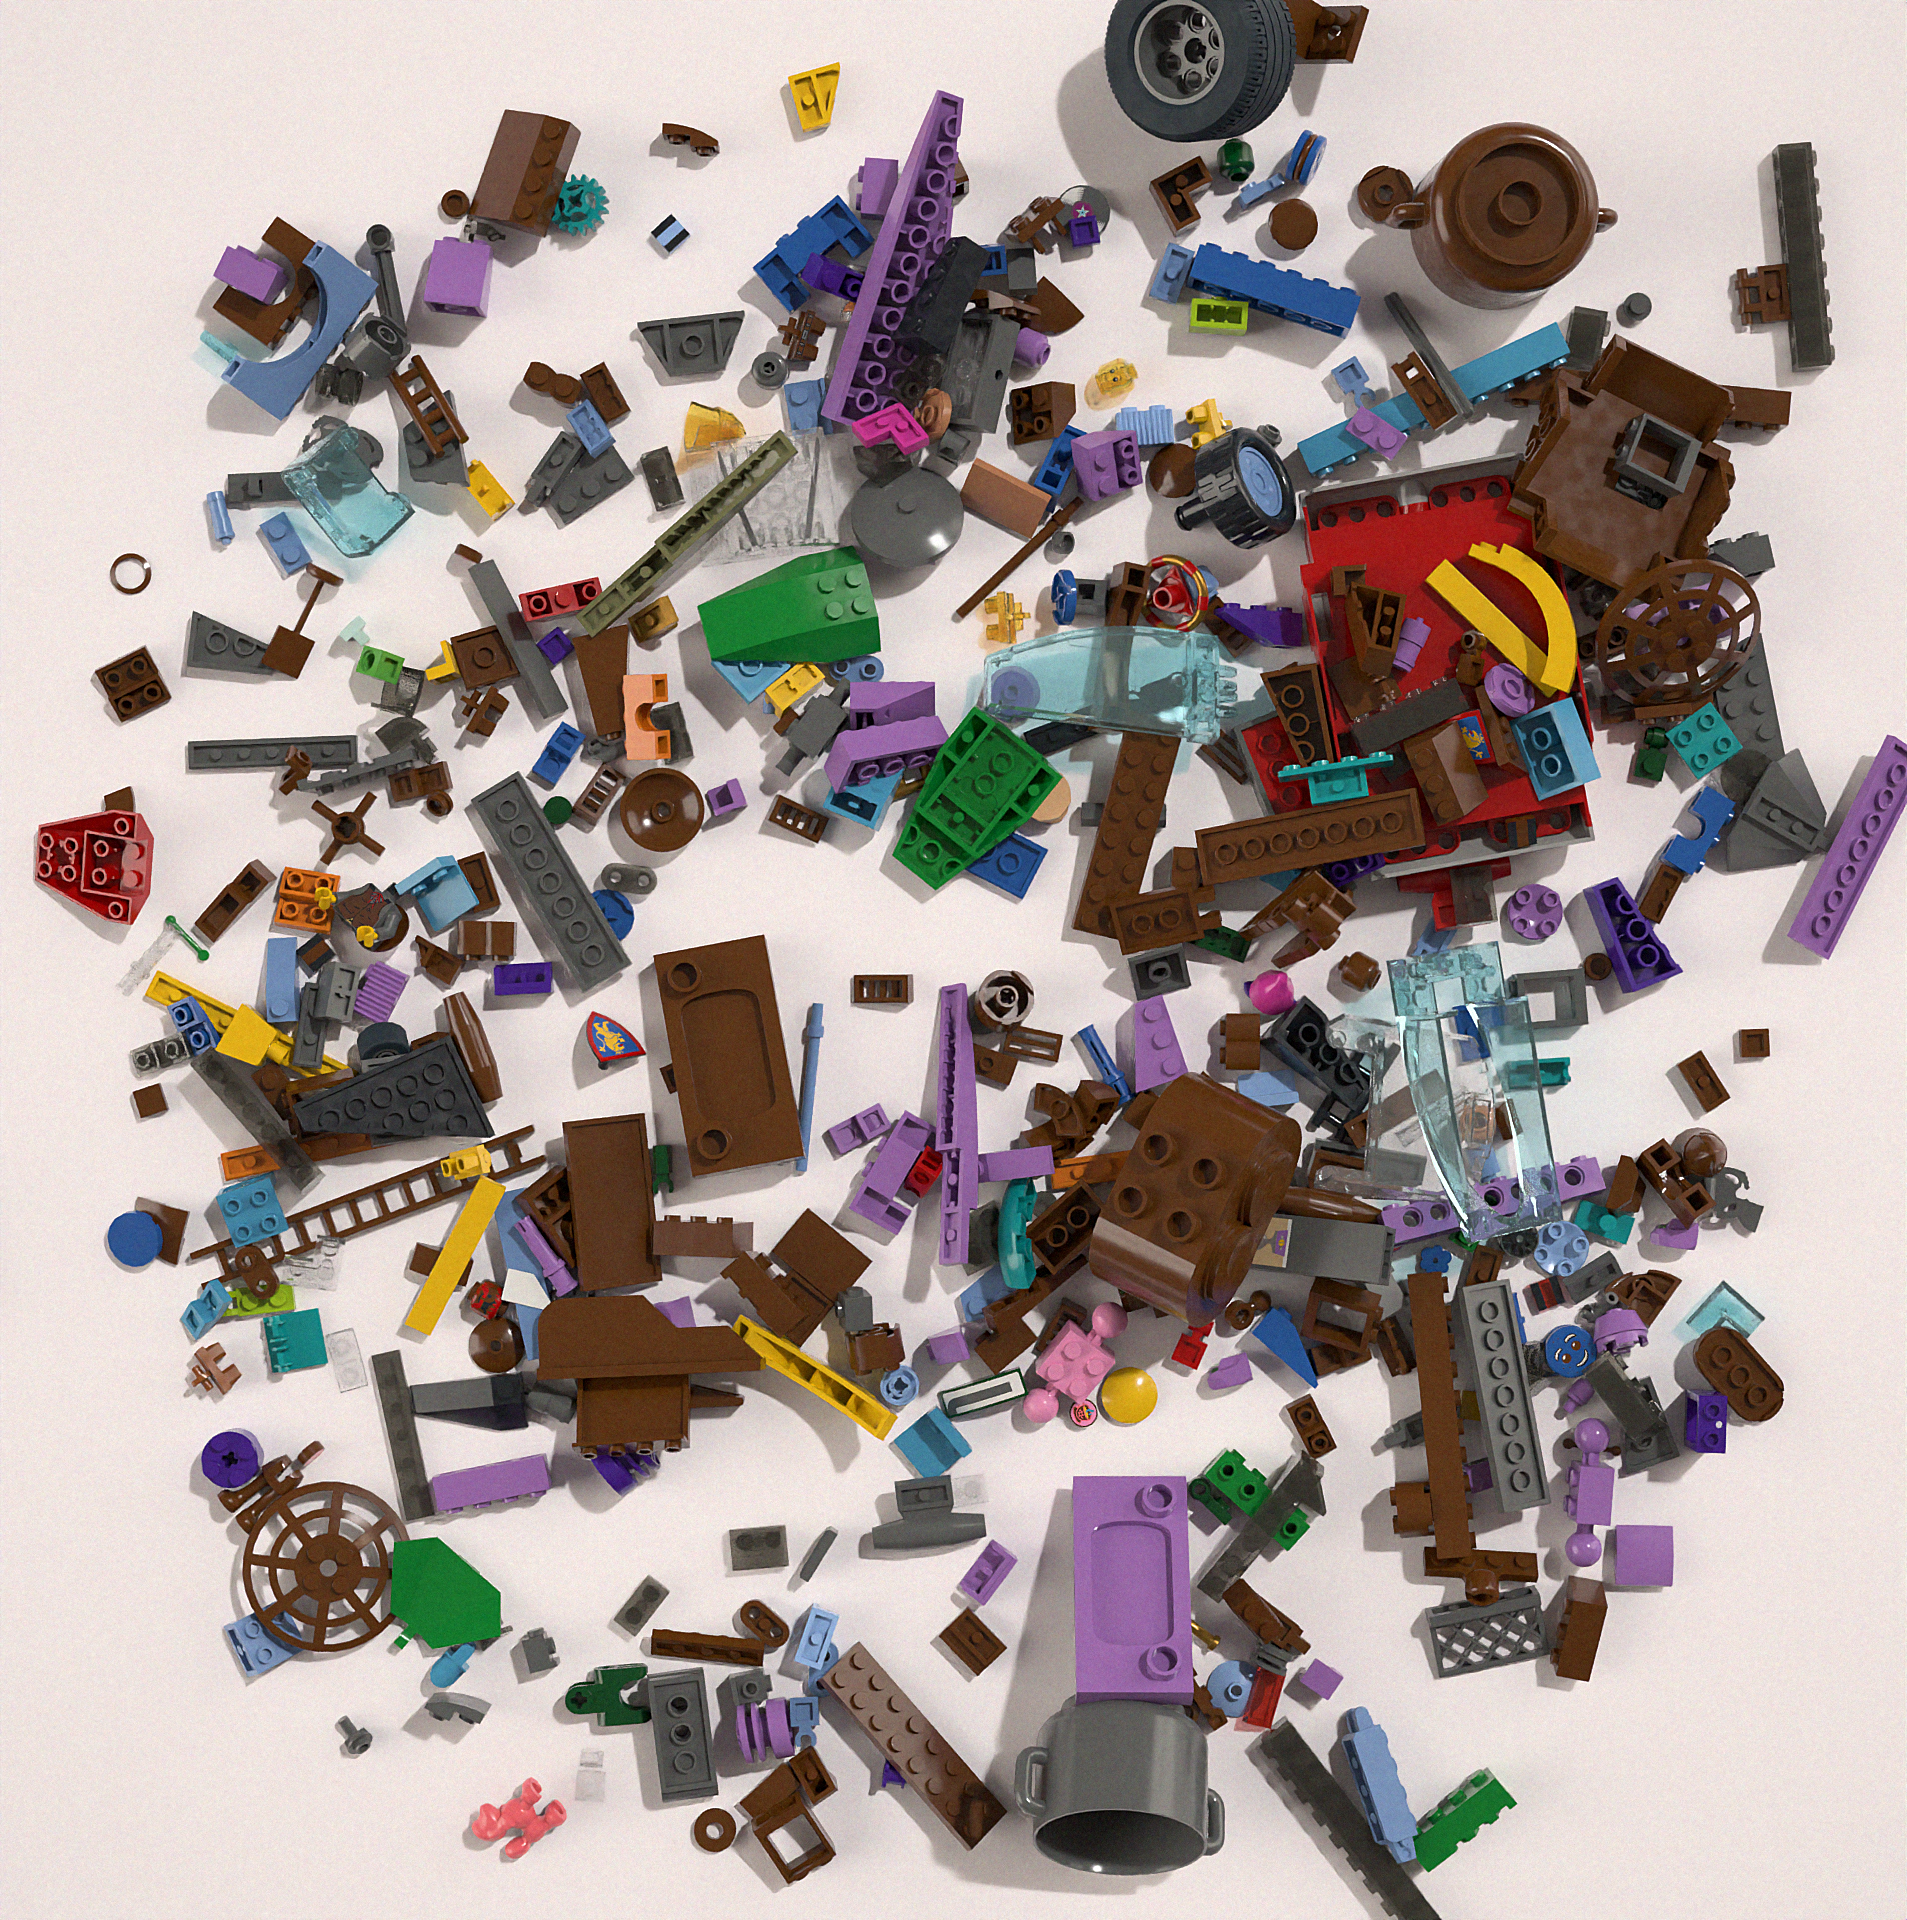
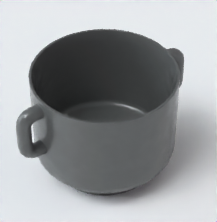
(1120, 1789)

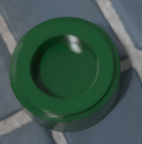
(558, 810)

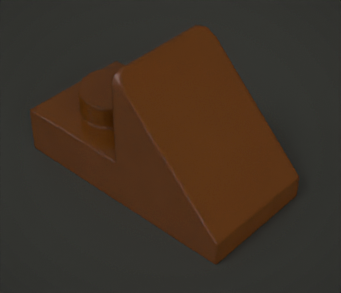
(814, 1775)

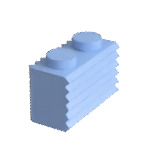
(1152, 426)

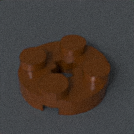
(1385, 178)

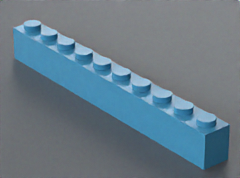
(1477, 380)

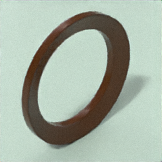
(145, 583)

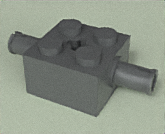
(817, 728)

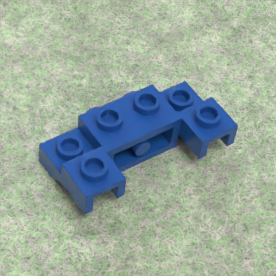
(818, 234)

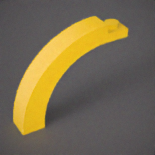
(1560, 624)

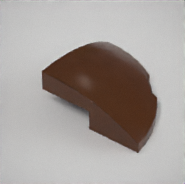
(1056, 310)
(172, 1224)
(1644, 1293)

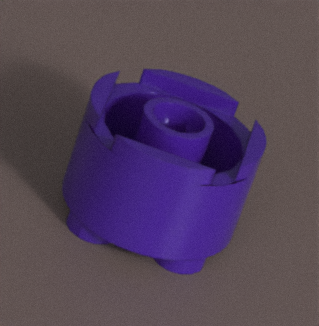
(218, 1466)

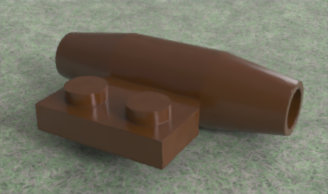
(471, 1045)
(1325, 1203)

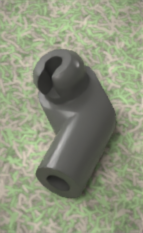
(1605, 1304)

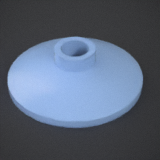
(1224, 1678)

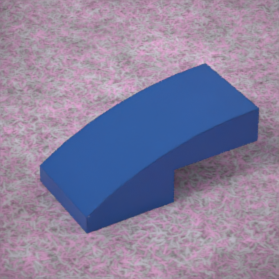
(558, 753)

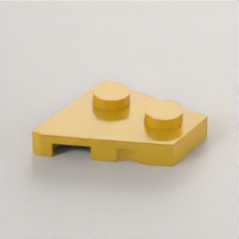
(815, 95)

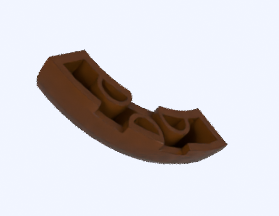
(1097, 1105)

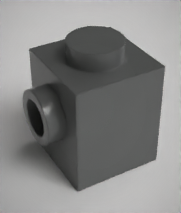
(854, 1309)

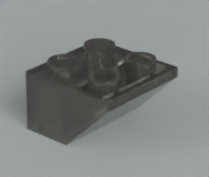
(982, 1238)

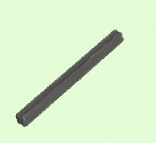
(1429, 355)

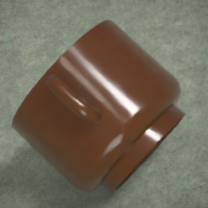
(1503, 216)

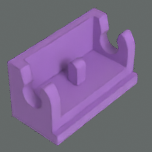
(988, 1572)

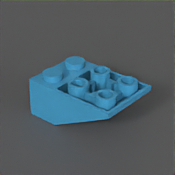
(866, 803)

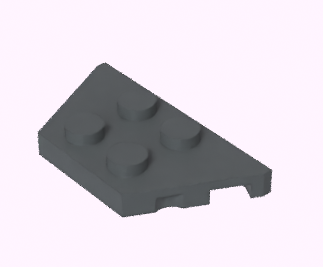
(693, 342)
(421, 461)

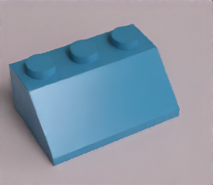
(1555, 748)

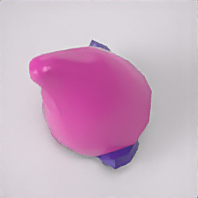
(1271, 992)

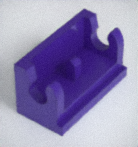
(523, 978)

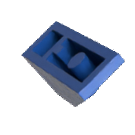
(1057, 466)
(1283, 1339)

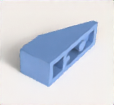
(282, 980)

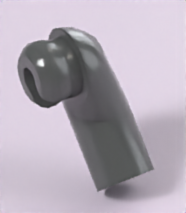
(604, 752)

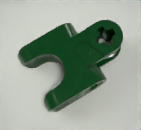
(605, 1695)

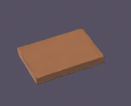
(1004, 498)

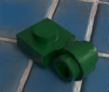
(1651, 763)
(1217, 1507)

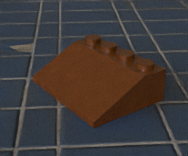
(525, 171)

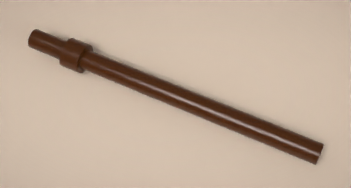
(1059, 519)

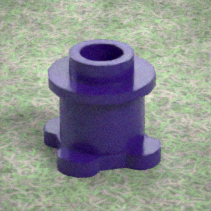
(891, 1776)

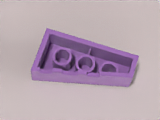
(883, 750)

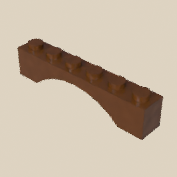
(1124, 605)

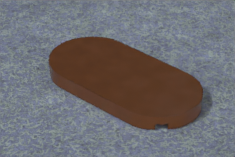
(1739, 1373)

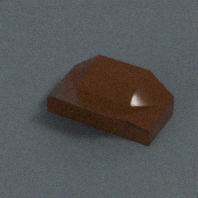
(1626, 1190)

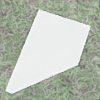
(524, 1290)

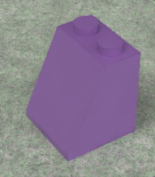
(459, 277)

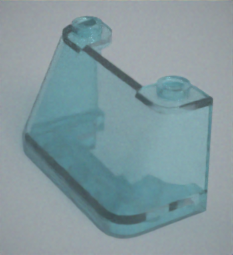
(346, 494)

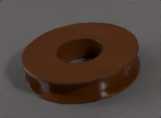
(725, 1820)

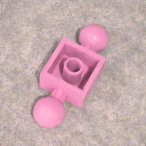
(1075, 1362)

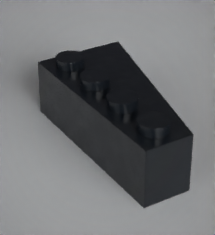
(942, 298)

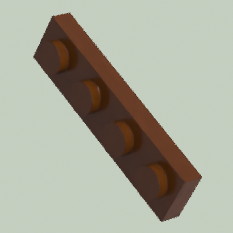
(707, 1647)

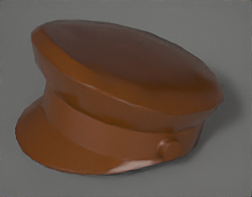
(1293, 224)

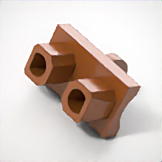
(222, 1379)

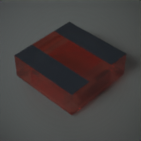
(1547, 1293)

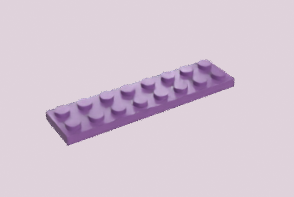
(1854, 852)

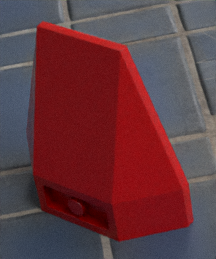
(108, 885)

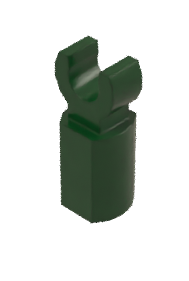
(662, 1166)

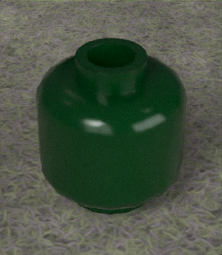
(1235, 160)

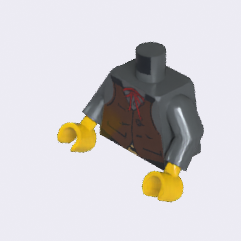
(365, 911)

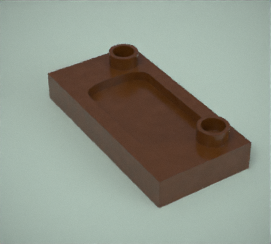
(729, 1057)

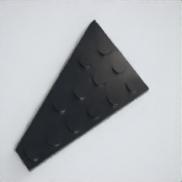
(408, 1096)

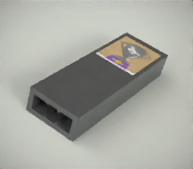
(1326, 1249)

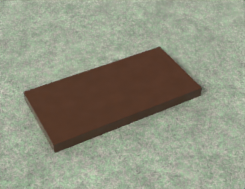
(611, 1201)

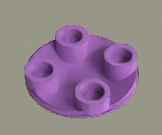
(1535, 911)

